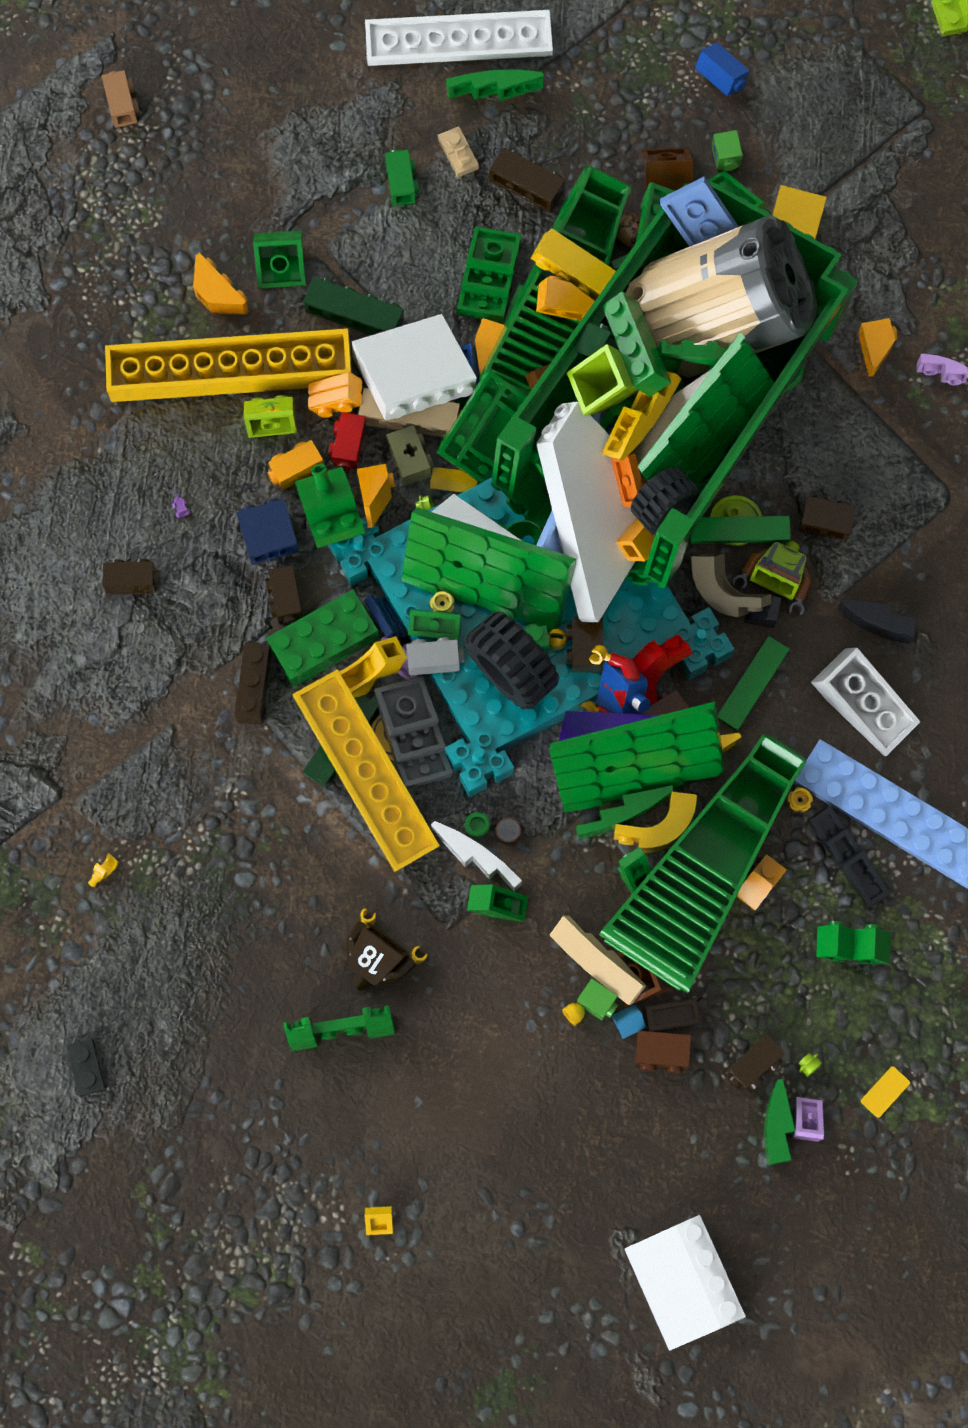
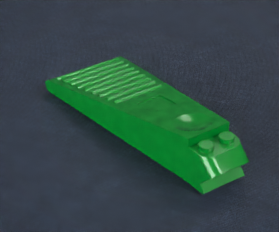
(535, 338)
(690, 891)

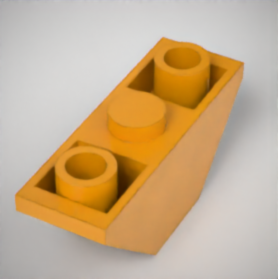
(216, 290)

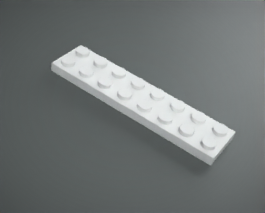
(458, 37)

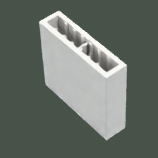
(413, 367)

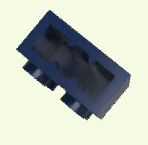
(267, 531)

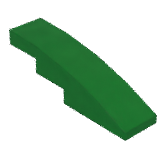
(500, 82)
(632, 808)

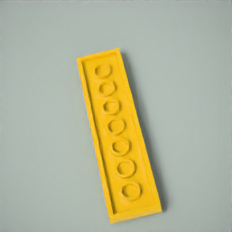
(365, 770)

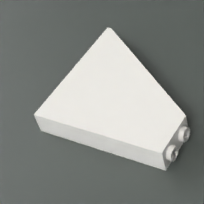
(585, 507)

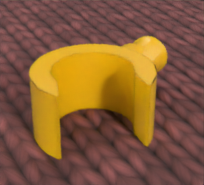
(104, 870)

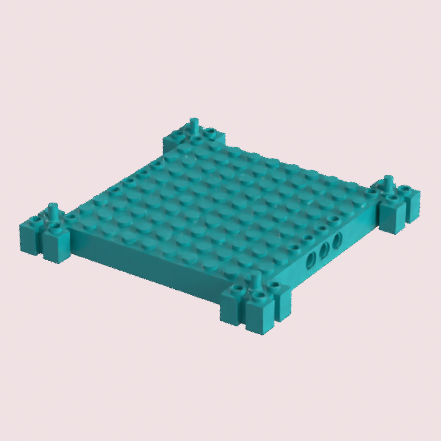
(479, 709)

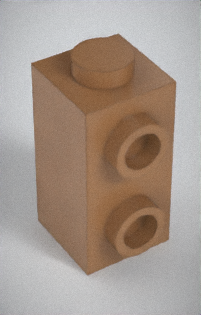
(118, 94)

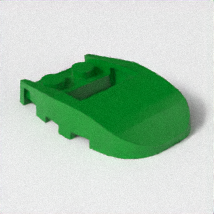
(703, 354)

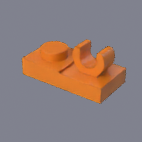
(628, 478)

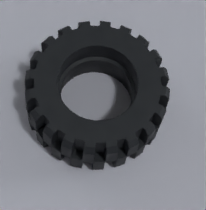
(512, 660)

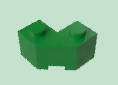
(862, 945)

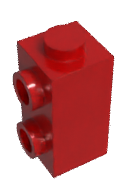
(348, 441)

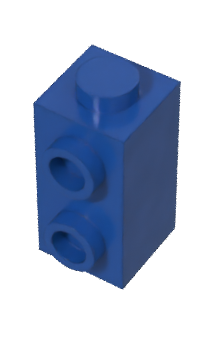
(722, 69)

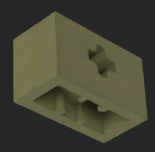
(409, 468)

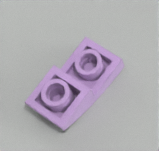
(950, 370)

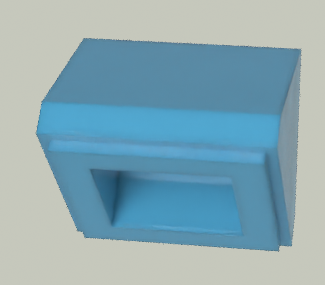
(629, 1021)

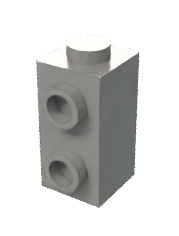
(434, 656)

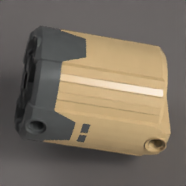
(726, 286)

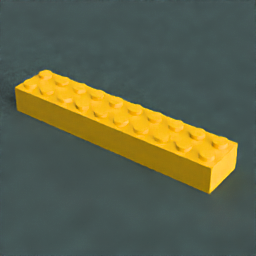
(225, 364)

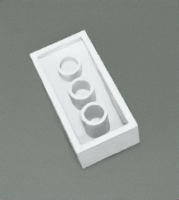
(865, 700)

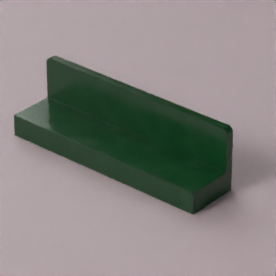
(320, 767)

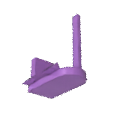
(179, 504)

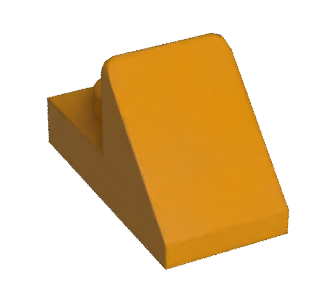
(760, 882)

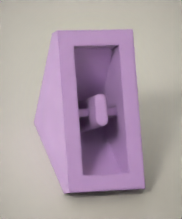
(808, 1119)

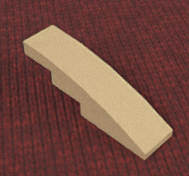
(597, 960)

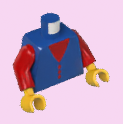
(621, 685)

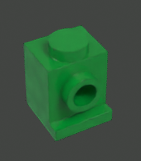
(540, 635)

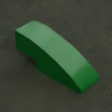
(777, 1124)

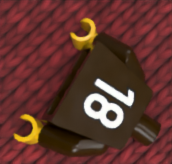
(376, 955)

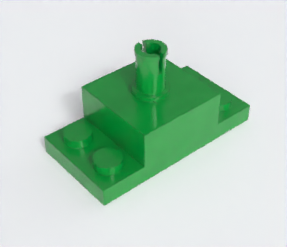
(329, 505)

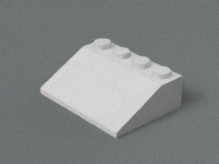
(684, 1282)

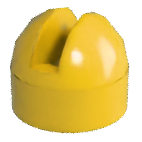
(556, 643)
(574, 1013)

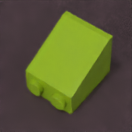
(601, 381)

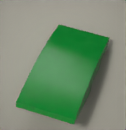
(489, 274)

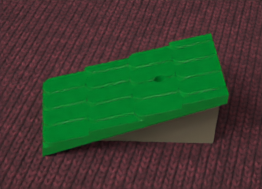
(706, 416)

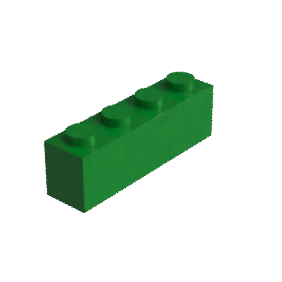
(636, 344)

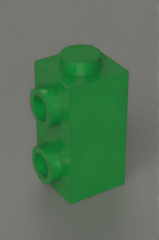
(400, 177)

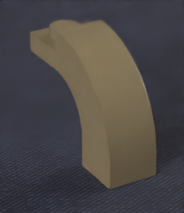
(716, 590)

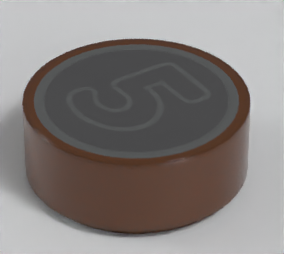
(508, 830)

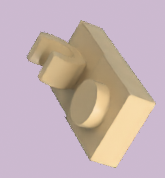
(458, 151)

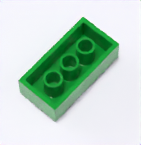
(323, 638)

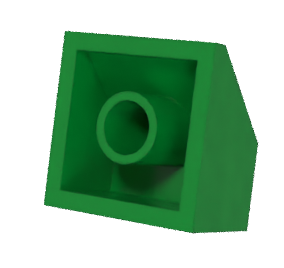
(279, 259)

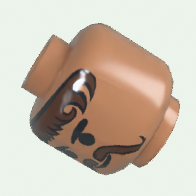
(628, 229)

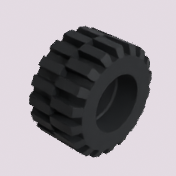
(661, 494)

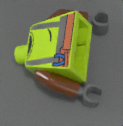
(779, 570)

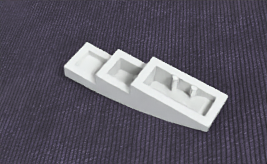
(468, 850)

